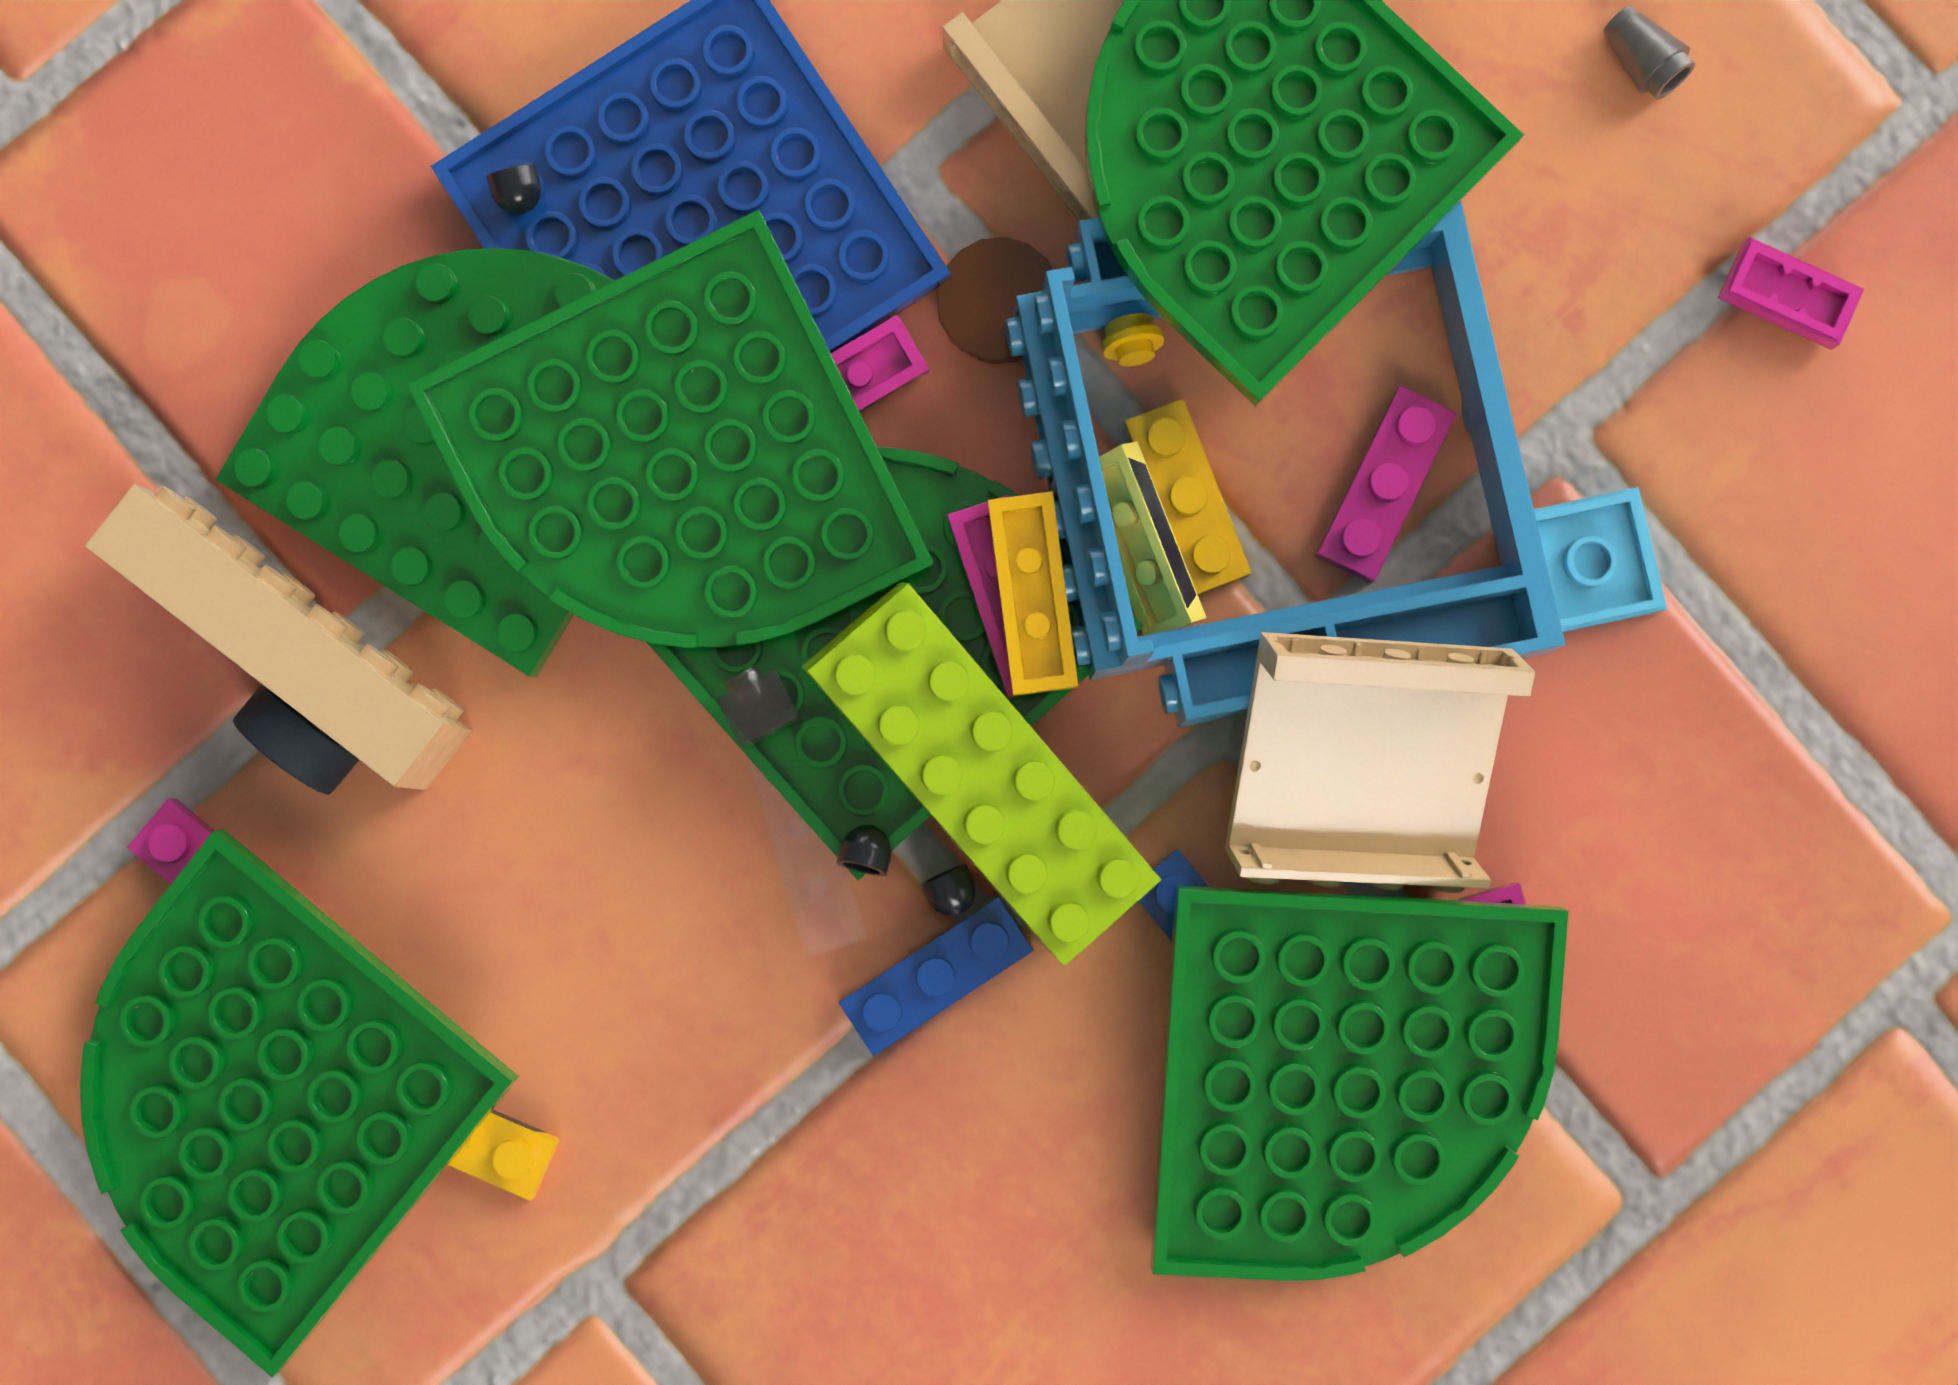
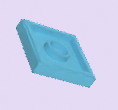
(1600, 559)

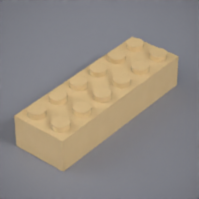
(280, 638)

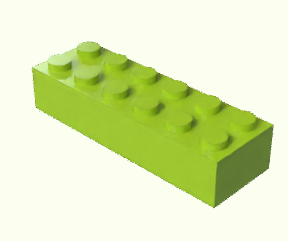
(981, 772)

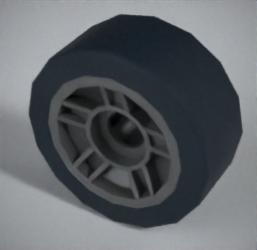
(293, 742)

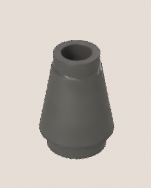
(1649, 52)

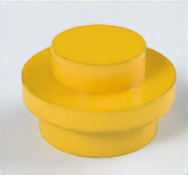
(1132, 339)

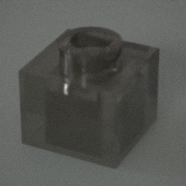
(757, 706)

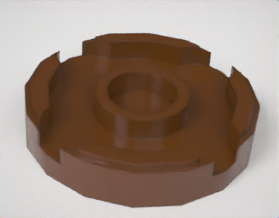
(984, 294)

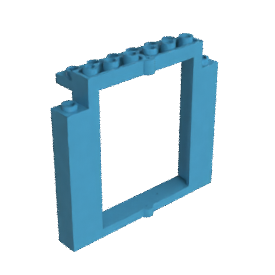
(1215, 662)

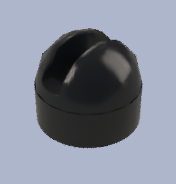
(515, 188)
(865, 851)
(951, 890)

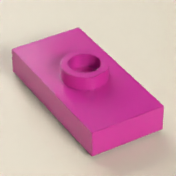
(1790, 293)

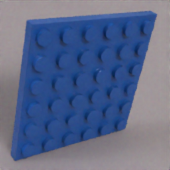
(689, 135)

